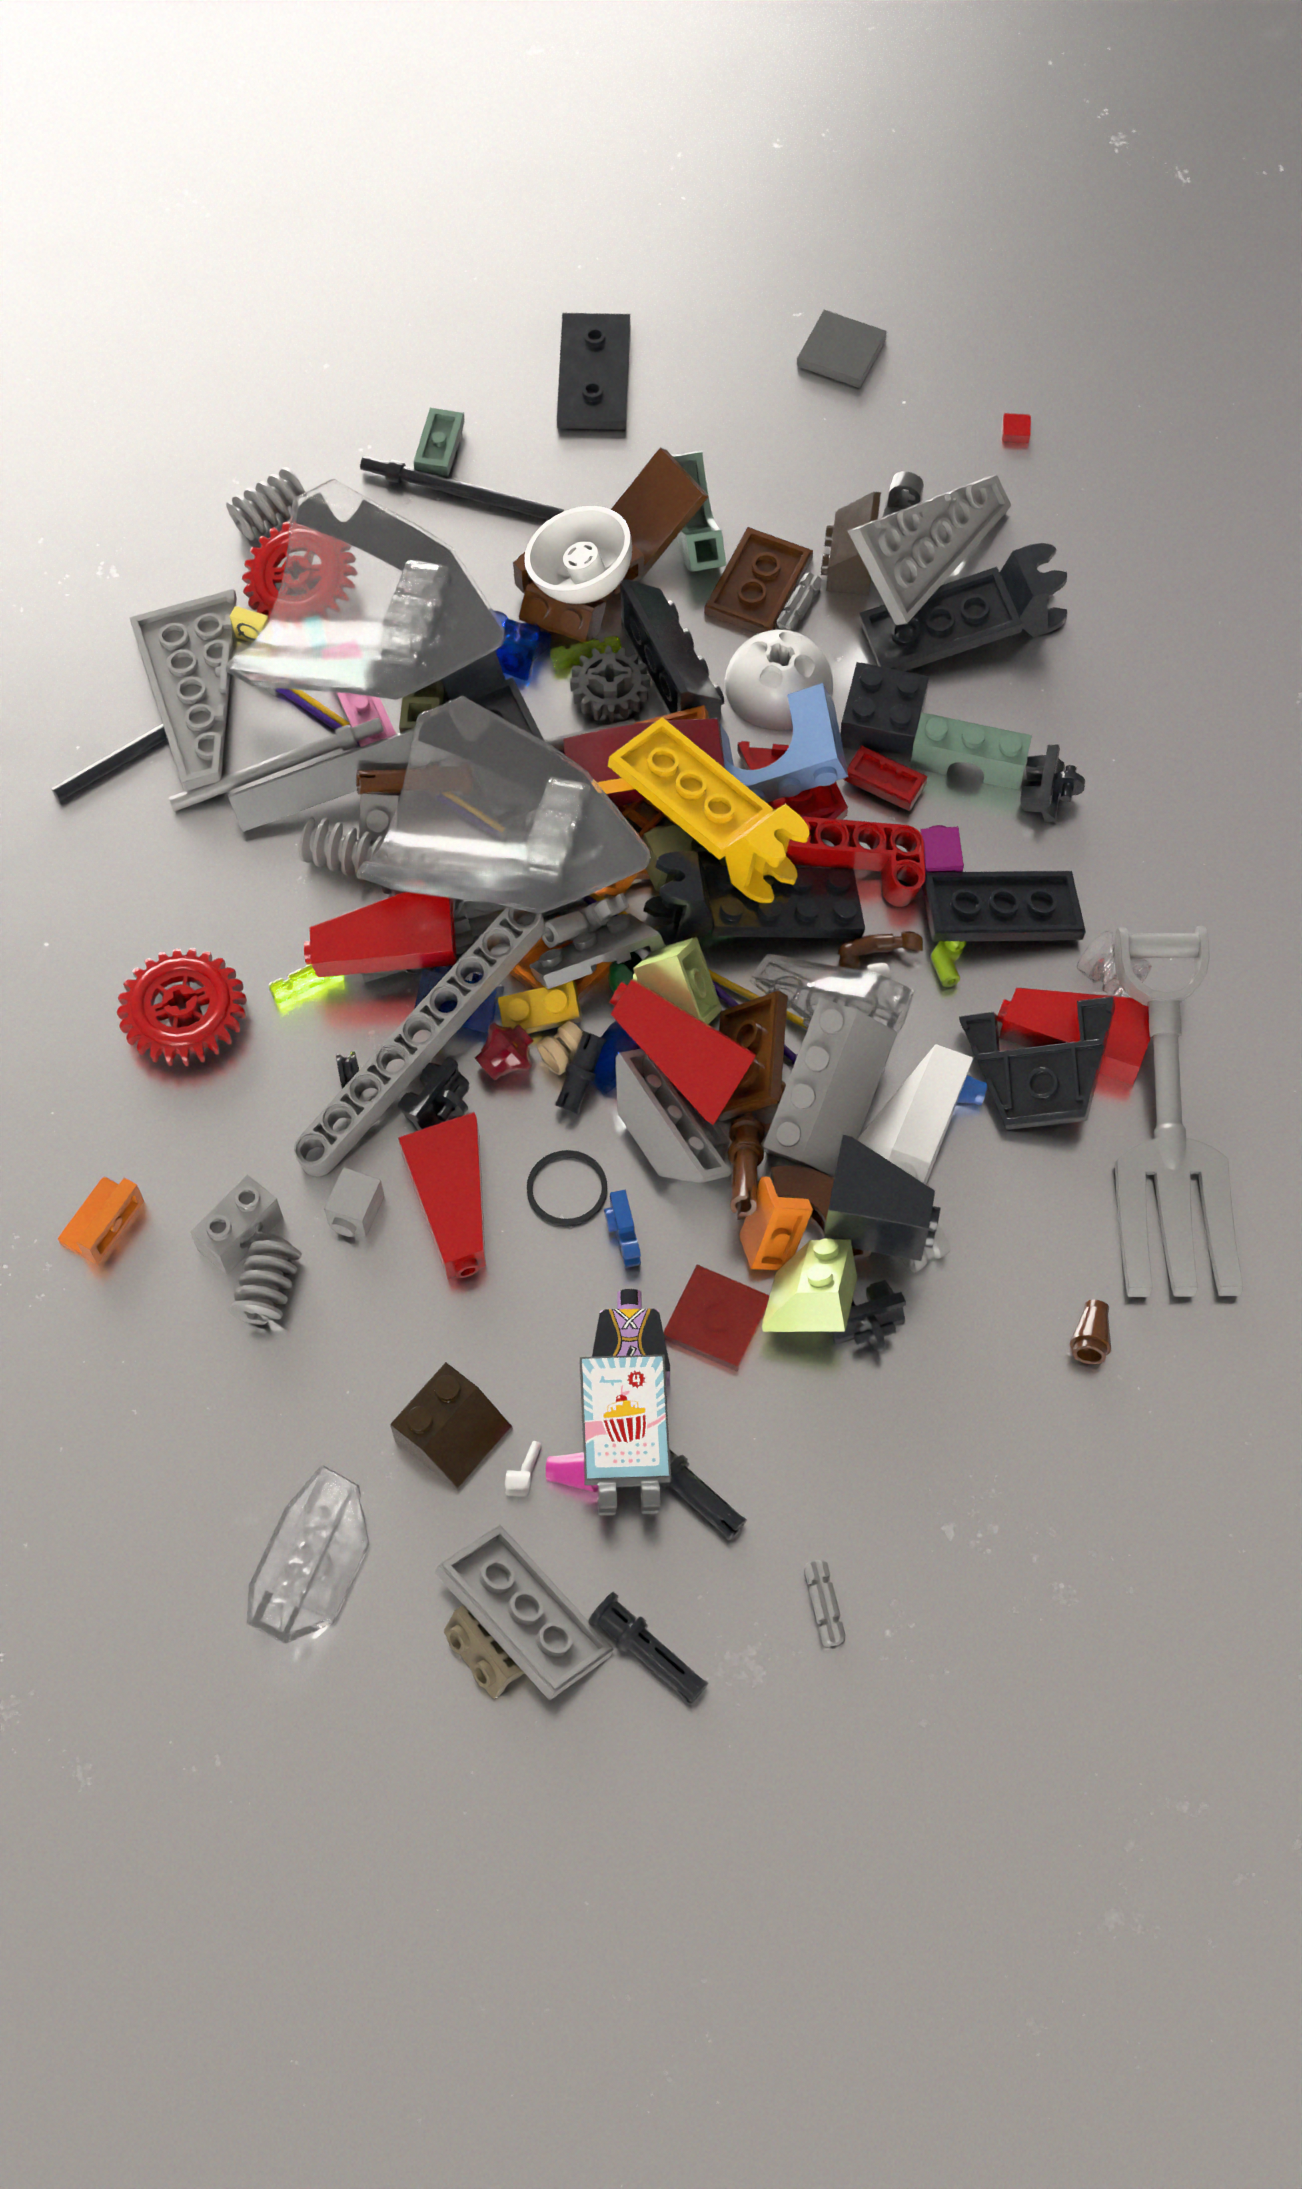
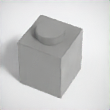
(354, 1203)

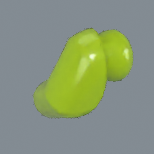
(944, 959)

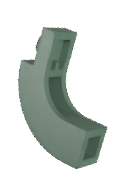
(701, 538)

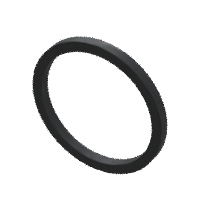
(567, 1154)

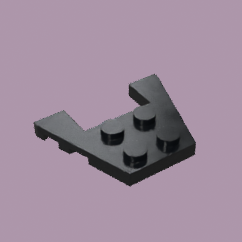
(1043, 1081)

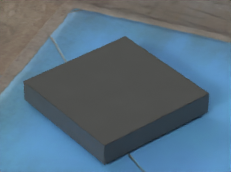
(841, 348)

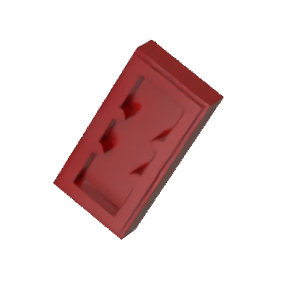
(885, 778)

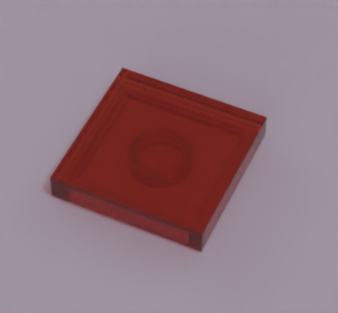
(716, 1317)

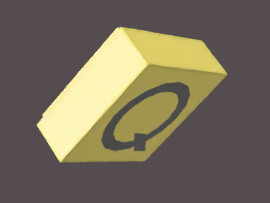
(247, 623)

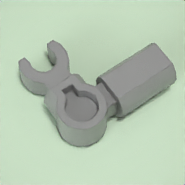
(587, 919)

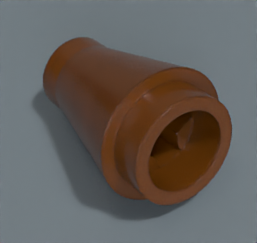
(1092, 1335)

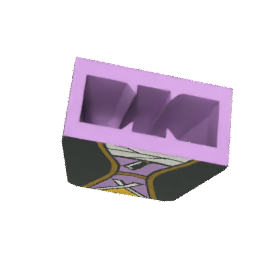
(630, 1330)

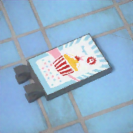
(625, 1427)

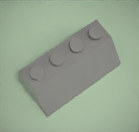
(829, 1086)

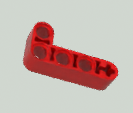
(882, 856)

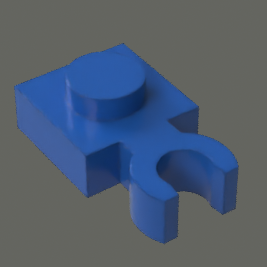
(620, 1219)

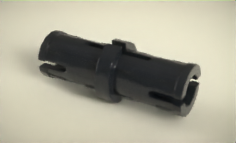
(580, 1072)

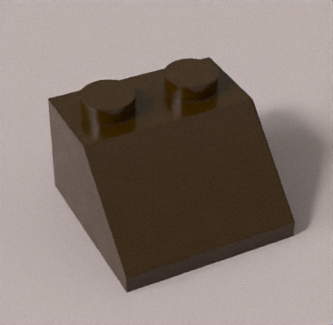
(844, 564)
(450, 1426)

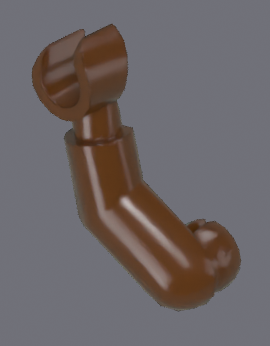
(878, 943)

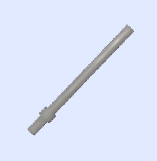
(344, 738)

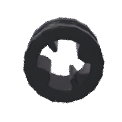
(347, 1067)

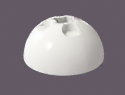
(580, 554)
(768, 670)

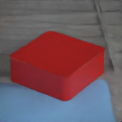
(1016, 428)

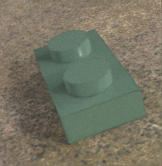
(439, 441)

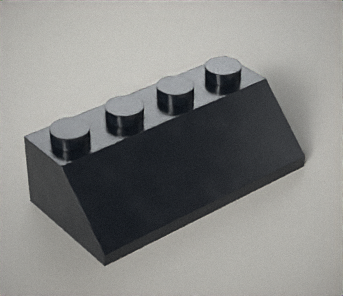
(667, 650)

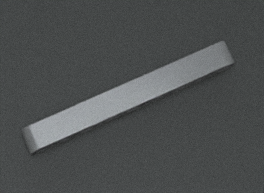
(417, 1054)

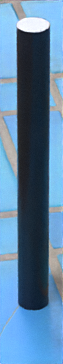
(109, 763)

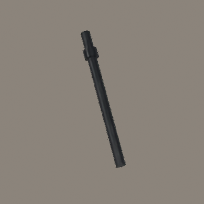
(397, 472)

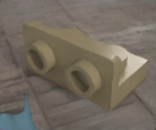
(484, 1656)

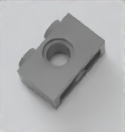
(230, 1226)

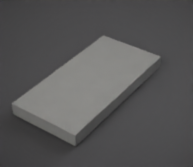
(524, 1611)

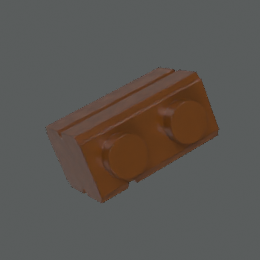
(568, 619)

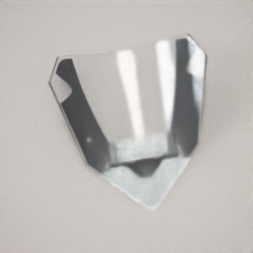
(367, 604)
(500, 818)

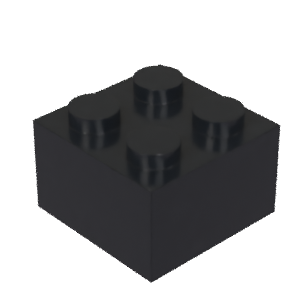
(883, 710)

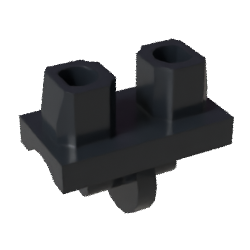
(1055, 782)
(439, 1098)
(874, 1318)

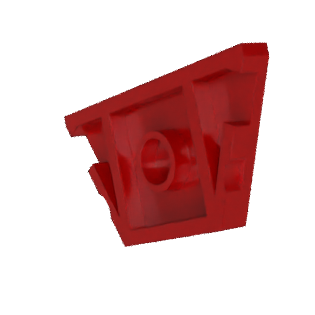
(814, 802)

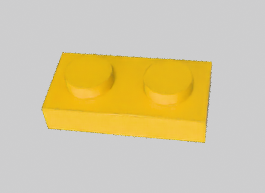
(541, 1008)

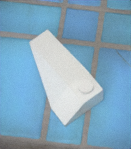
(919, 1113)

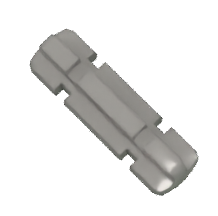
(799, 602)
(825, 1603)

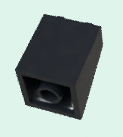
(879, 1205)

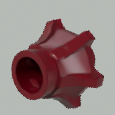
(505, 1051)

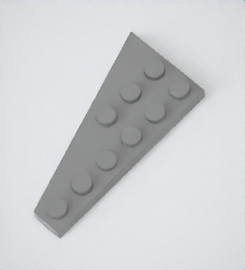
(923, 544)
(186, 666)

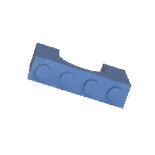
(813, 755)

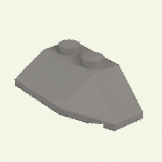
(667, 1124)

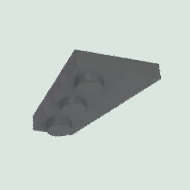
(608, 944)

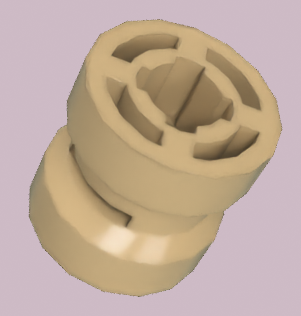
(561, 1048)

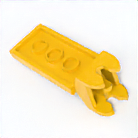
(712, 807)

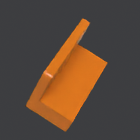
(101, 1218)
(775, 1227)

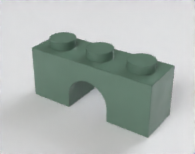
(994, 750)

